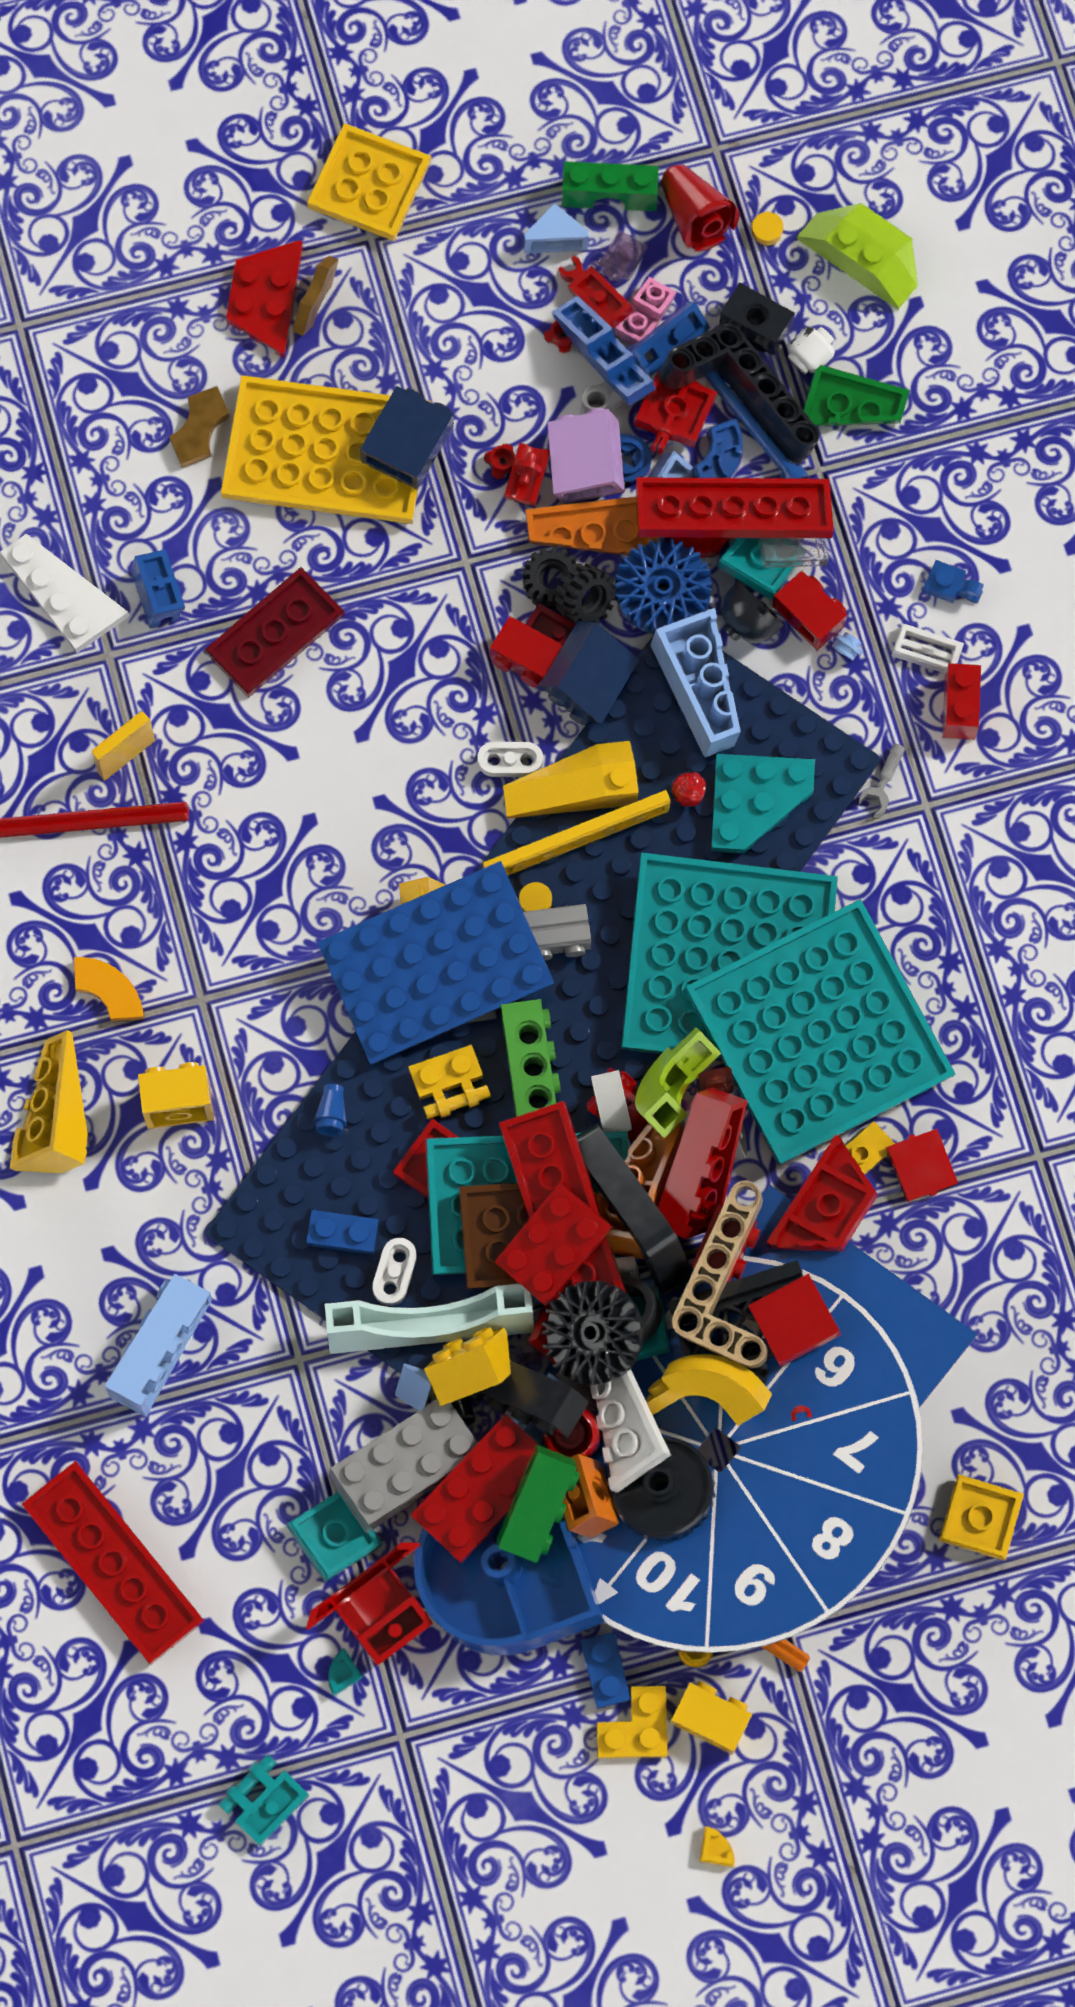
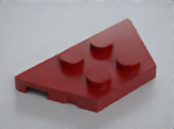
(265, 295)
(827, 1204)

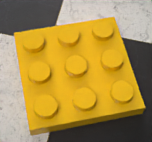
(369, 182)

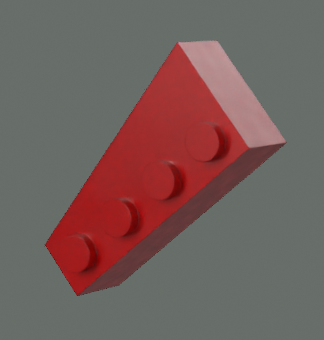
(703, 1162)

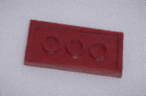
(274, 632)

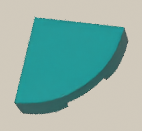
(342, 1673)

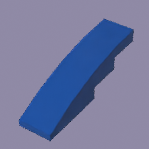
(602, 350)

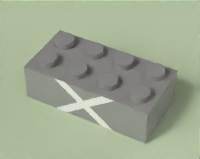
(402, 1464)

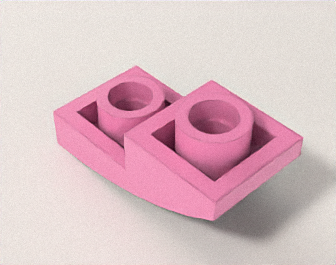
(649, 308)

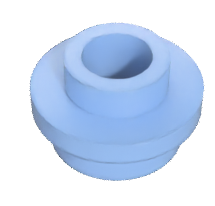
(847, 645)

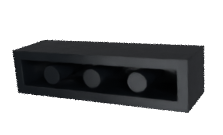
(536, 1400)

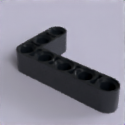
(751, 379)
(635, 1210)

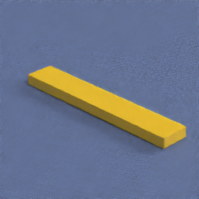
(583, 833)

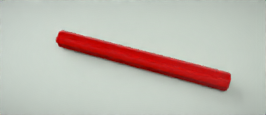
(94, 819)

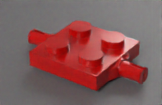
(675, 413)

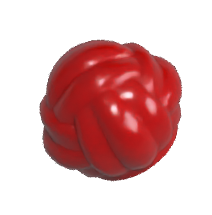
(689, 789)

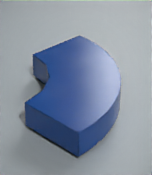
(723, 451)

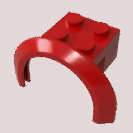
(377, 1607)

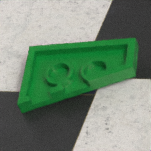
(850, 399)

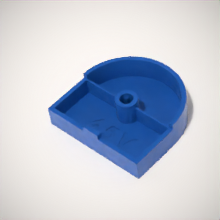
(510, 1607)

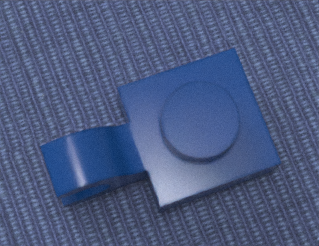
(948, 582)

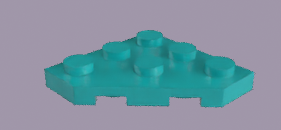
(755, 796)

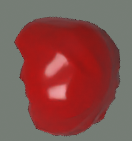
(583, 1439)

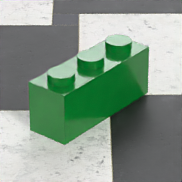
(538, 1504)

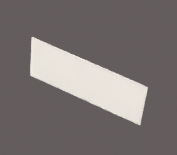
(611, 1102)

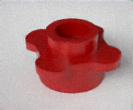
(553, 336)
(493, 457)

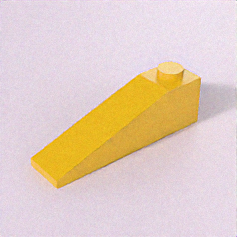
(584, 781)
(55, 1121)

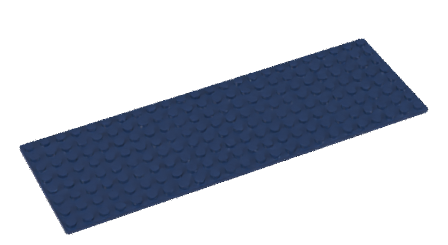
(353, 1172)

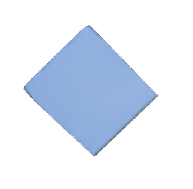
(672, 466)
(414, 1387)

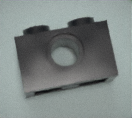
(750, 304)

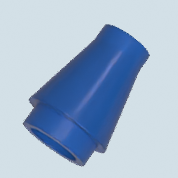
(331, 1114)

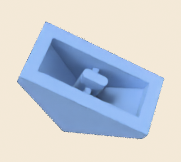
(556, 233)

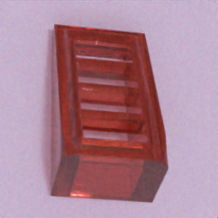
(718, 1078)

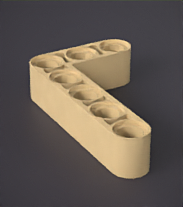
(717, 1279)

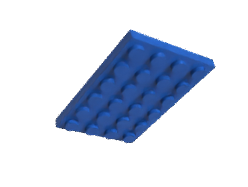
(435, 962)

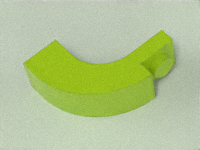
(669, 1077)

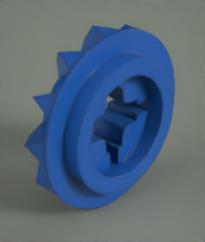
(641, 459)

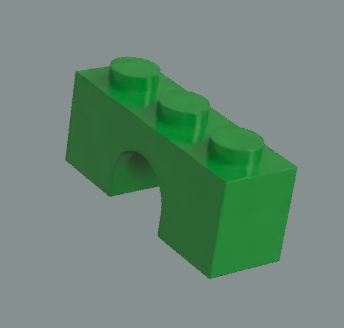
(625, 182)

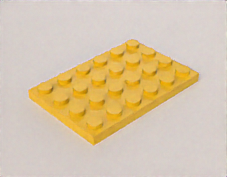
(303, 451)

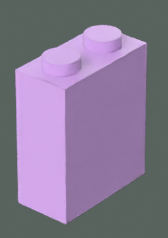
(586, 456)

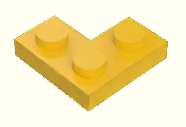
(644, 1735)

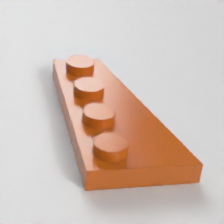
(588, 526)

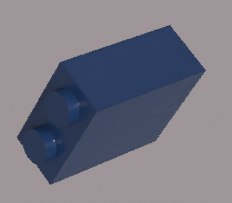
(407, 437)
(588, 673)

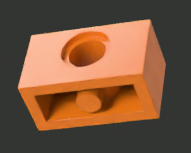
(590, 1504)

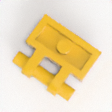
(446, 1073)

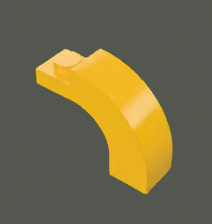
(713, 1377)

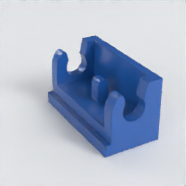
(157, 587)

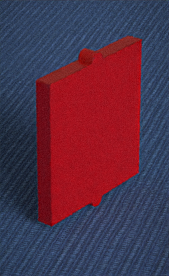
(921, 1165)

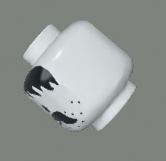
(811, 349)

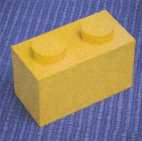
(711, 1717)

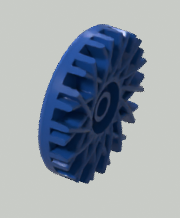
(662, 566)

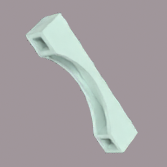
(369, 1326)

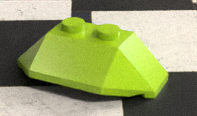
(866, 250)

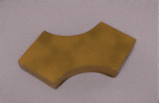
(315, 295)
(205, 414)

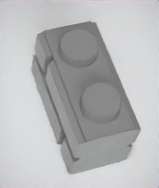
(561, 930)

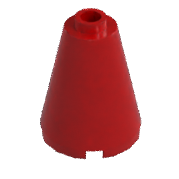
(698, 208)

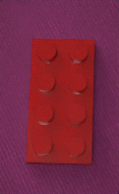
(477, 1490)

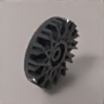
(573, 1338)
(679, 1505)

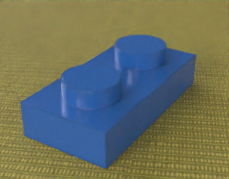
(342, 1232)
(605, 1670)

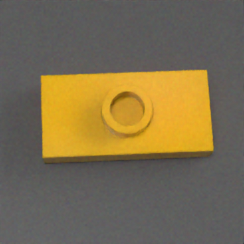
(869, 1147)

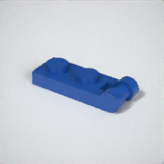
(676, 330)

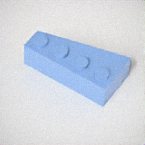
(699, 679)
(158, 1344)

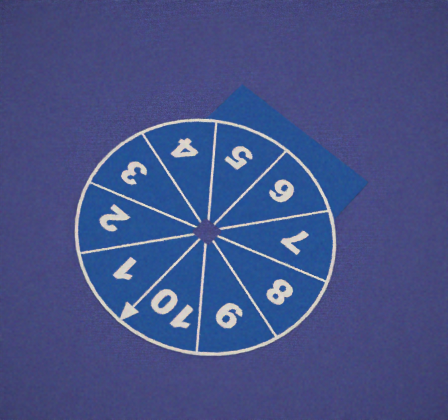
(804, 1501)

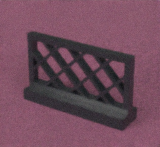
(739, 1293)

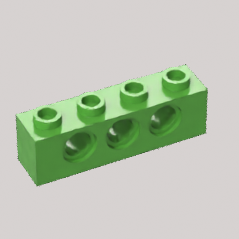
(521, 1018)

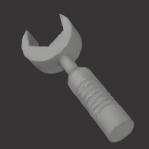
(886, 776)

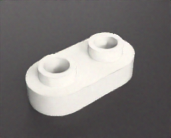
(510, 758)
(394, 1272)

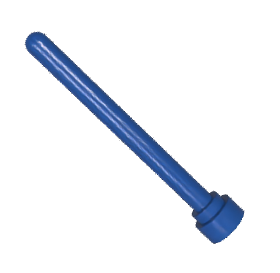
(787, 469)

